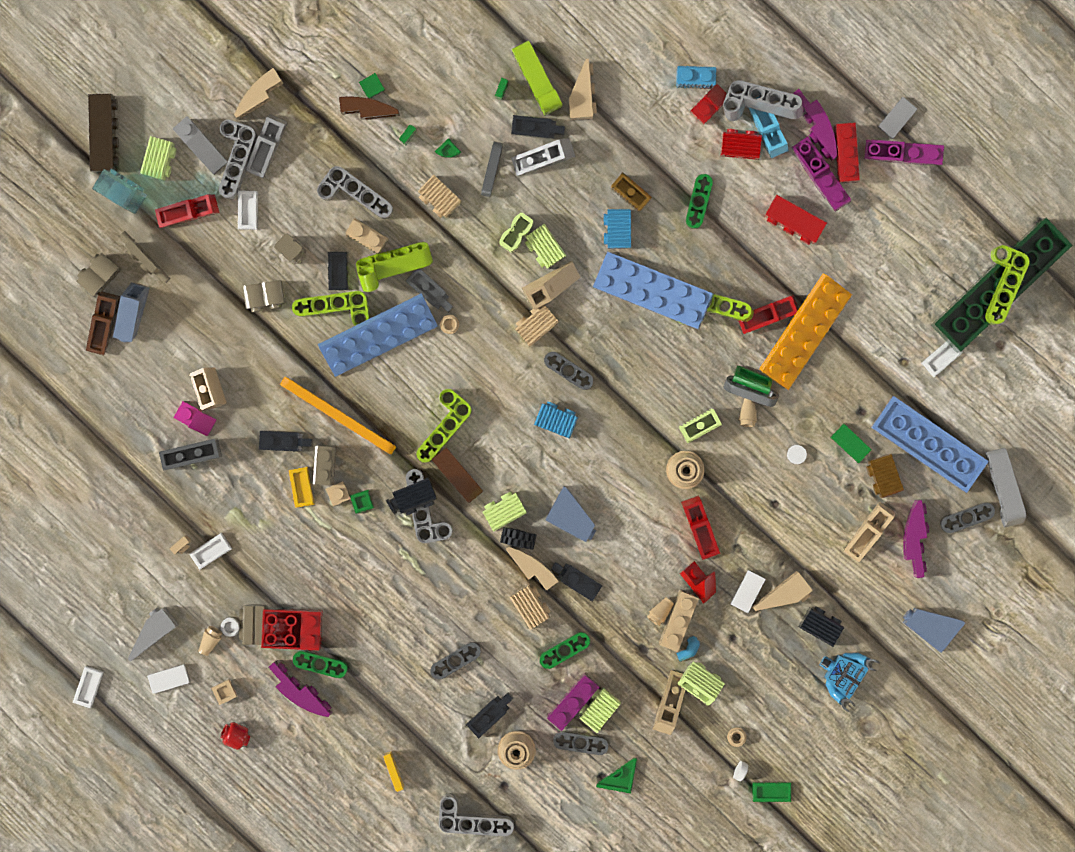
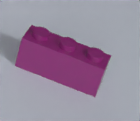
(573, 701)

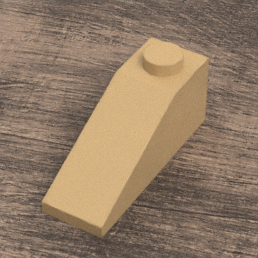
(788, 592)
(669, 705)

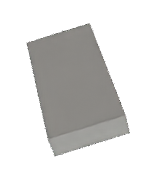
(897, 117)

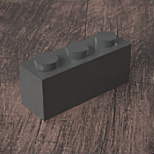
(190, 454)

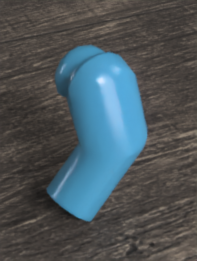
(692, 648)

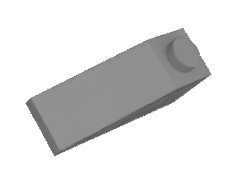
(200, 145)
(543, 156)
(154, 629)

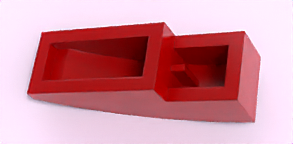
(187, 210)
(770, 314)
(700, 527)

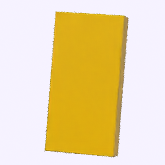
(301, 487)
(393, 771)

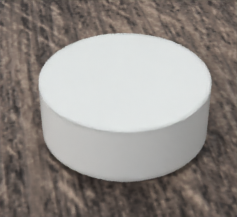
(796, 454)
(230, 626)
(740, 771)

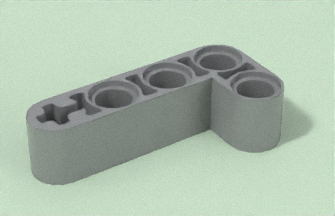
(788, 105)
(240, 143)
(357, 195)
(1006, 487)
(427, 523)
(476, 820)

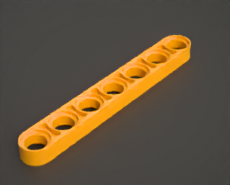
(338, 415)

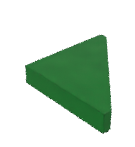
(620, 779)

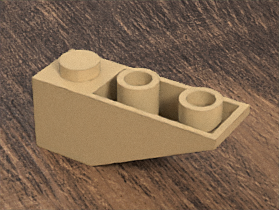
(580, 100)
(551, 285)

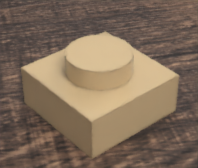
(338, 493)
(181, 546)
(224, 692)

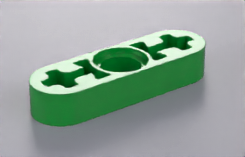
(706, 197)
(566, 642)
(307, 655)

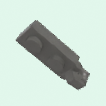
(430, 290)

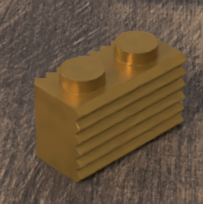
(631, 192)
(885, 476)

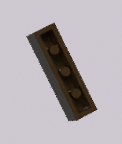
(103, 132)

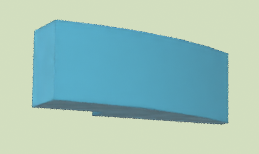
(770, 130)

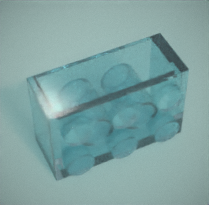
(120, 190)

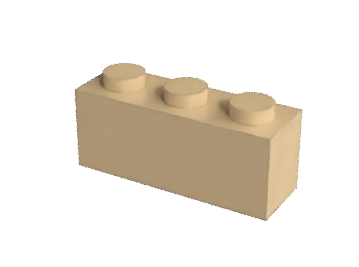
(678, 620)

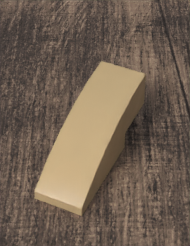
(258, 94)
(869, 531)
(533, 567)

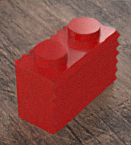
(741, 145)

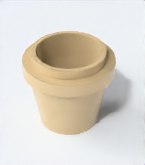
(675, 467)
(520, 741)

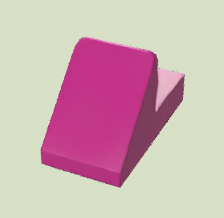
(195, 418)

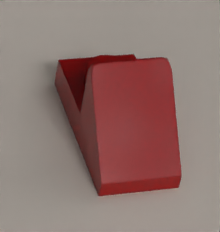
(709, 104)
(702, 585)

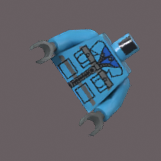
(845, 675)

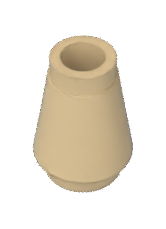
(748, 414)
(660, 611)
(209, 640)

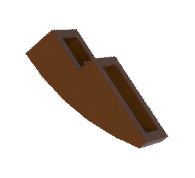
(366, 107)
(102, 323)
(457, 475)

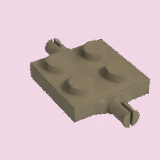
(140, 254)

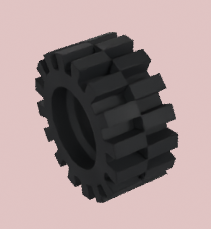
(518, 538)

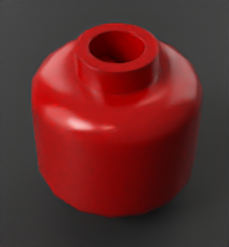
(235, 735)

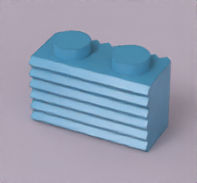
(695, 76)
(618, 228)
(556, 420)

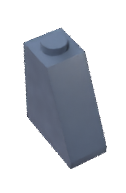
(130, 312)
(570, 516)
(933, 627)

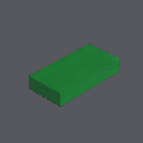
(752, 379)
(850, 443)
(771, 791)

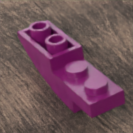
(822, 130)
(904, 152)
(821, 174)
(914, 530)
(305, 697)

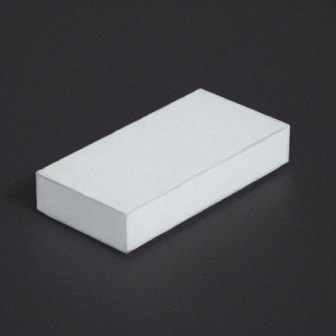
(248, 210)
(940, 359)
(210, 551)
(747, 591)
(168, 679)
(88, 687)

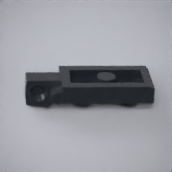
(535, 127)
(283, 441)
(577, 580)
(489, 715)

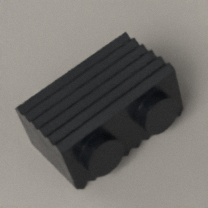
(414, 496)
(820, 626)

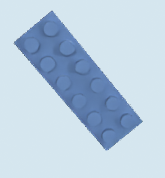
(653, 290)
(378, 335)
(929, 444)

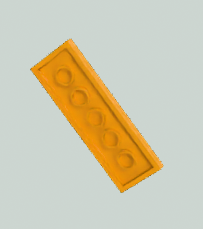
(805, 331)

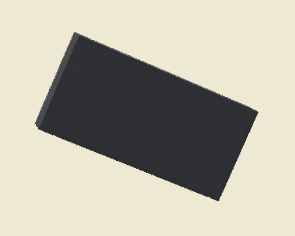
(337, 271)

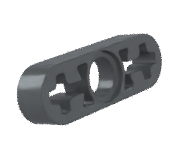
(492, 169)
(569, 378)
(743, 391)
(955, 527)
(470, 657)
(565, 746)

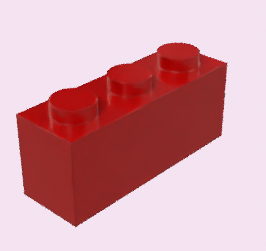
(847, 153)
(794, 220)

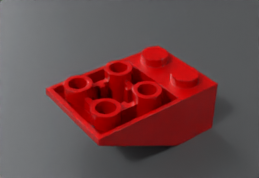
(292, 629)

